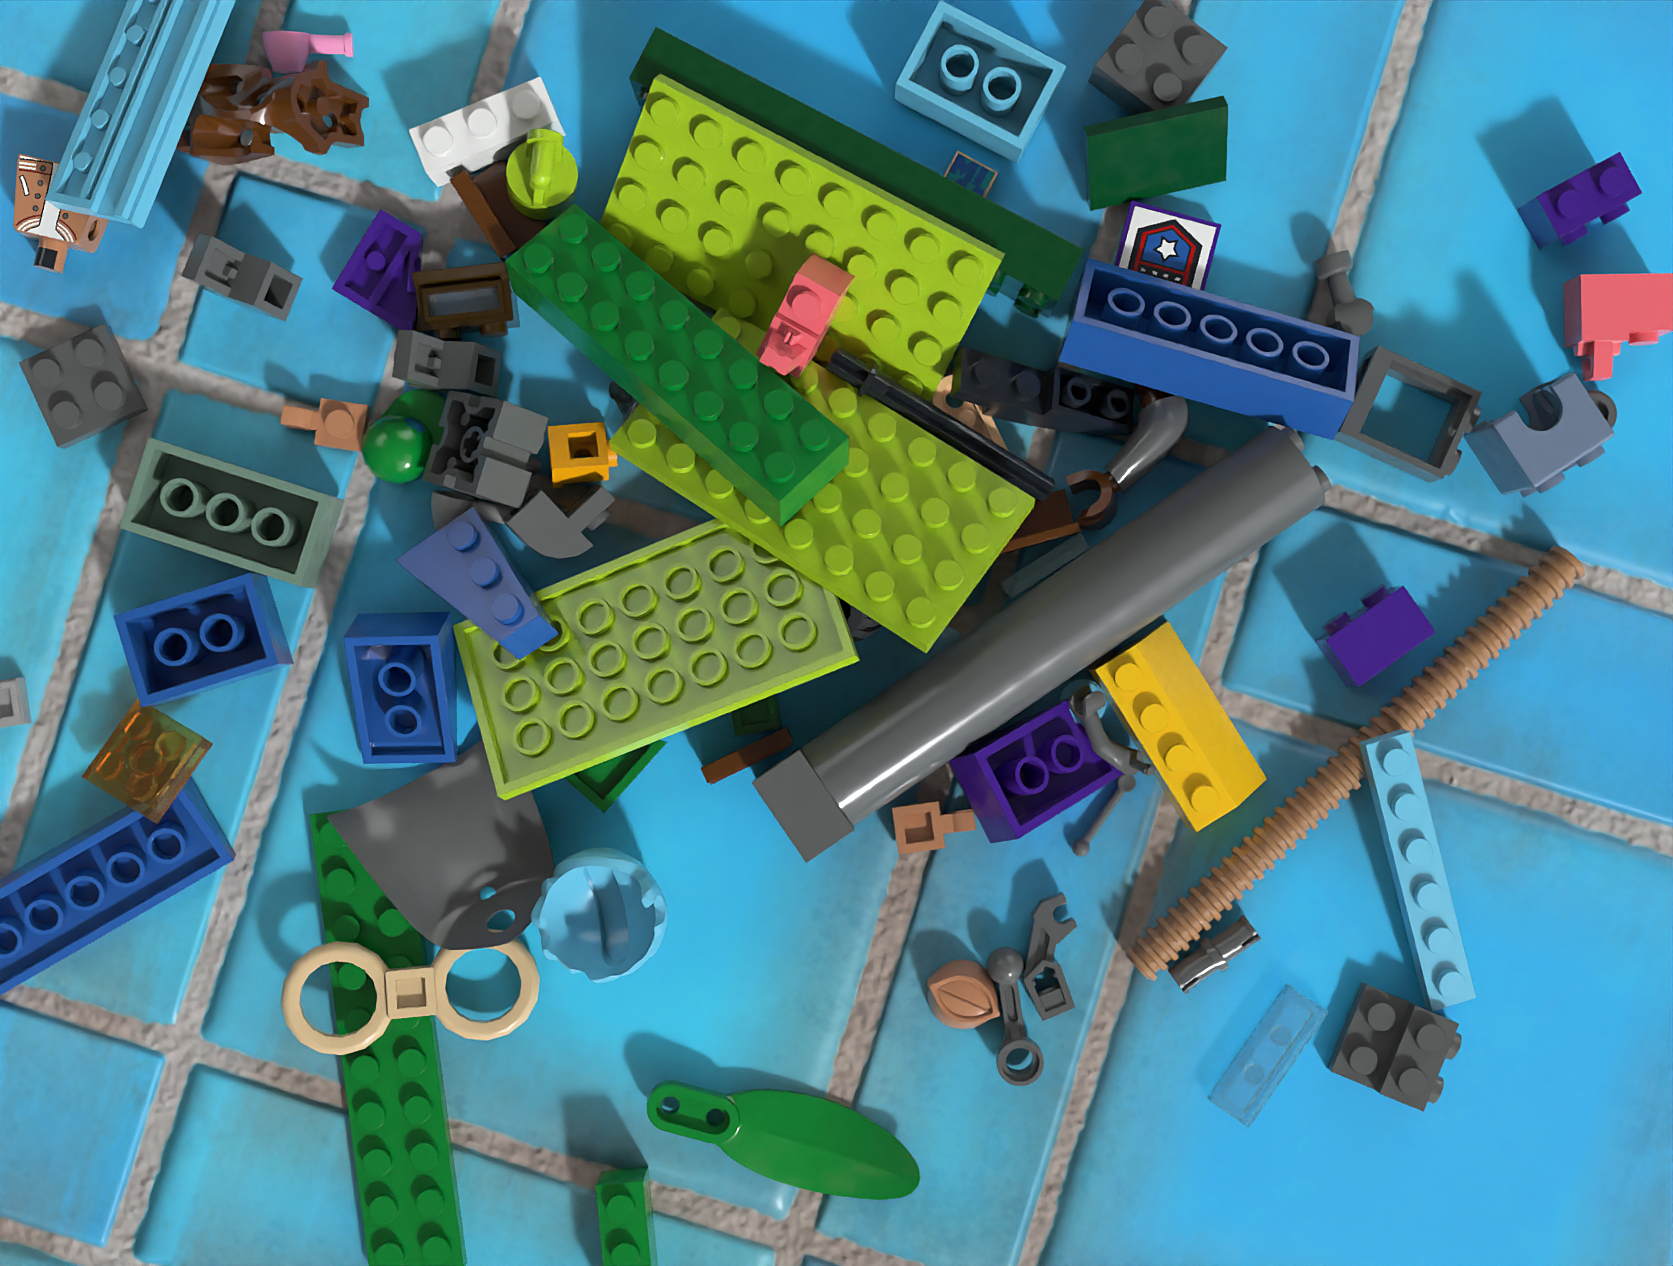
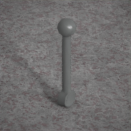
(1124, 784)

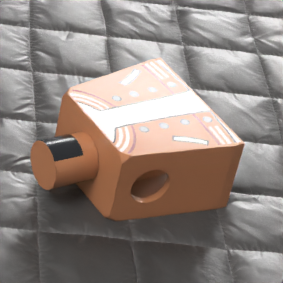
(45, 223)

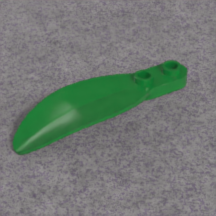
(792, 1139)

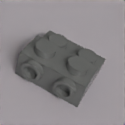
(1395, 1047)

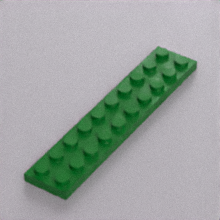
(394, 1082)

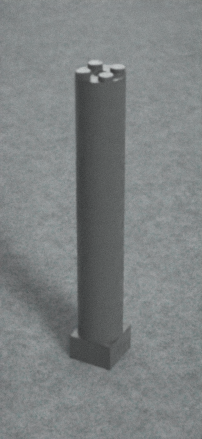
(1041, 639)

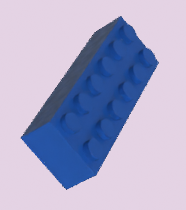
(1211, 349)

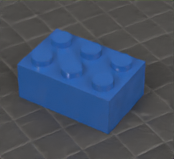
(203, 639)

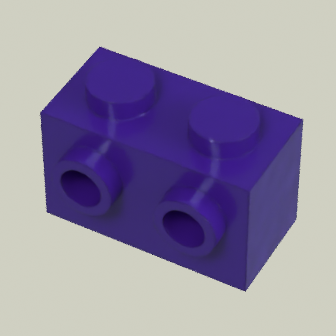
(1571, 205)
(1374, 634)

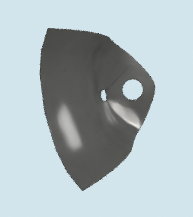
(444, 842)

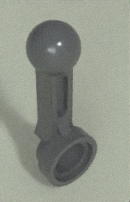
(1005, 968)

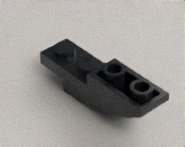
(1039, 398)

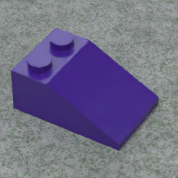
(1030, 772)

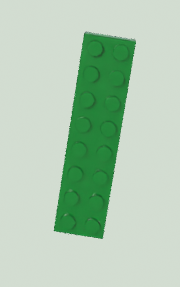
(679, 364)

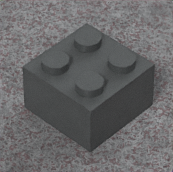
(1156, 60)

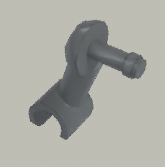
(1123, 758)

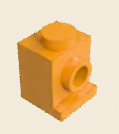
(572, 441)

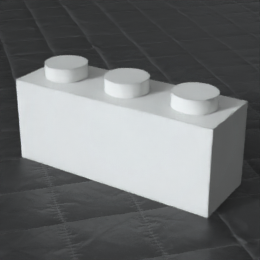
(484, 131)

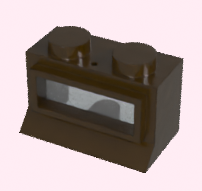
(466, 301)

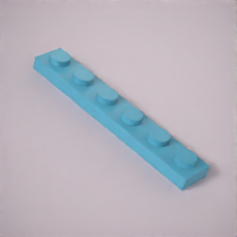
(1417, 869)

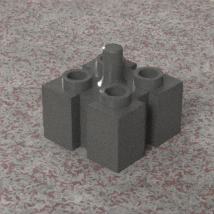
(486, 449)

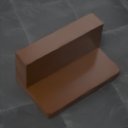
(493, 211)
(1045, 523)

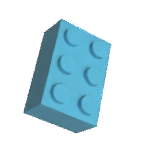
(978, 81)

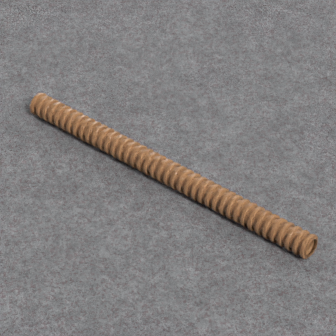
(1348, 767)

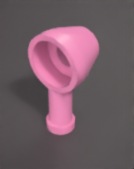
(290, 49)

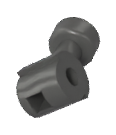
(1348, 312)

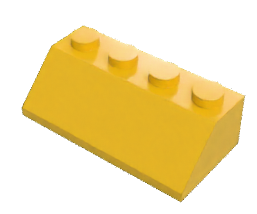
(1179, 727)

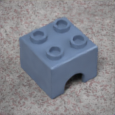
(1561, 433)

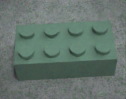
(231, 514)

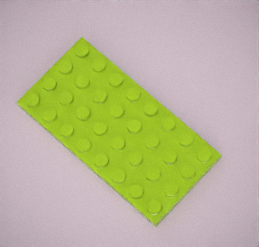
(741, 210)
(890, 534)
(649, 653)

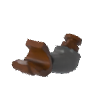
(1158, 433)

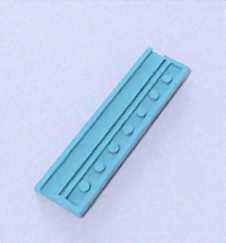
(138, 108)

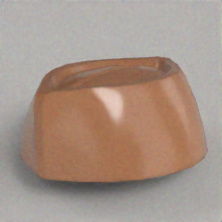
(962, 995)

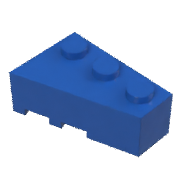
(481, 581)

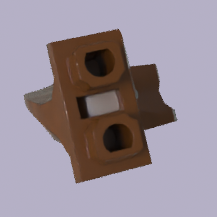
(292, 104)

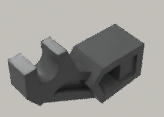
(1040, 951)

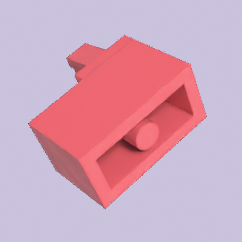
(1614, 309)
(804, 316)

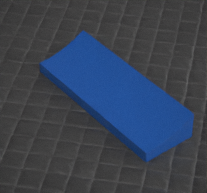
(103, 882)

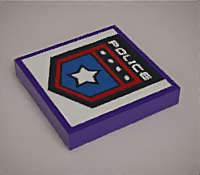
(1167, 245)

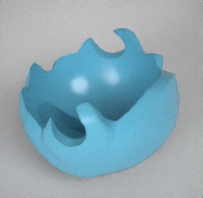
(600, 914)

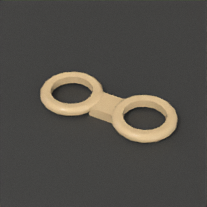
(403, 994)

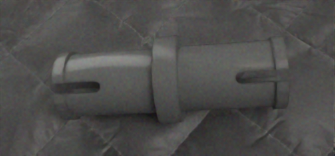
(1214, 954)

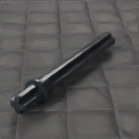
(939, 424)

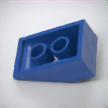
(404, 686)

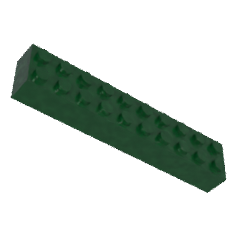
(1035, 259)

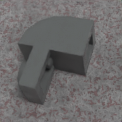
(241, 277)
(446, 365)
(557, 533)

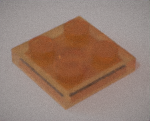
(147, 760)

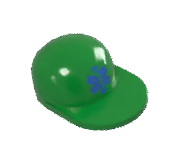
(402, 438)

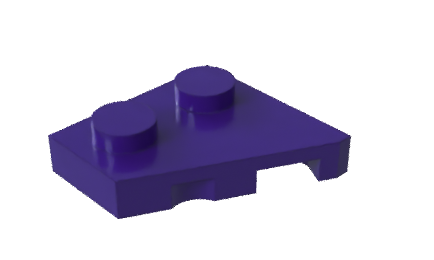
(381, 269)

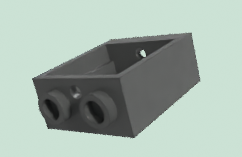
(1460, 418)

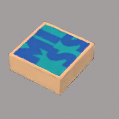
(971, 174)

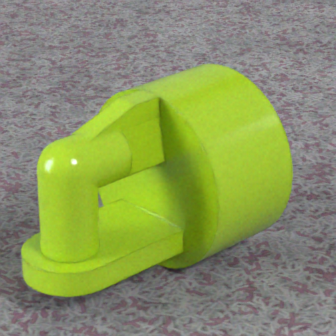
(541, 175)

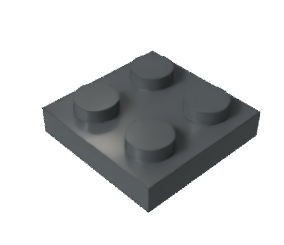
(83, 386)

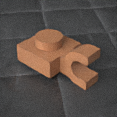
(336, 424)
(923, 826)

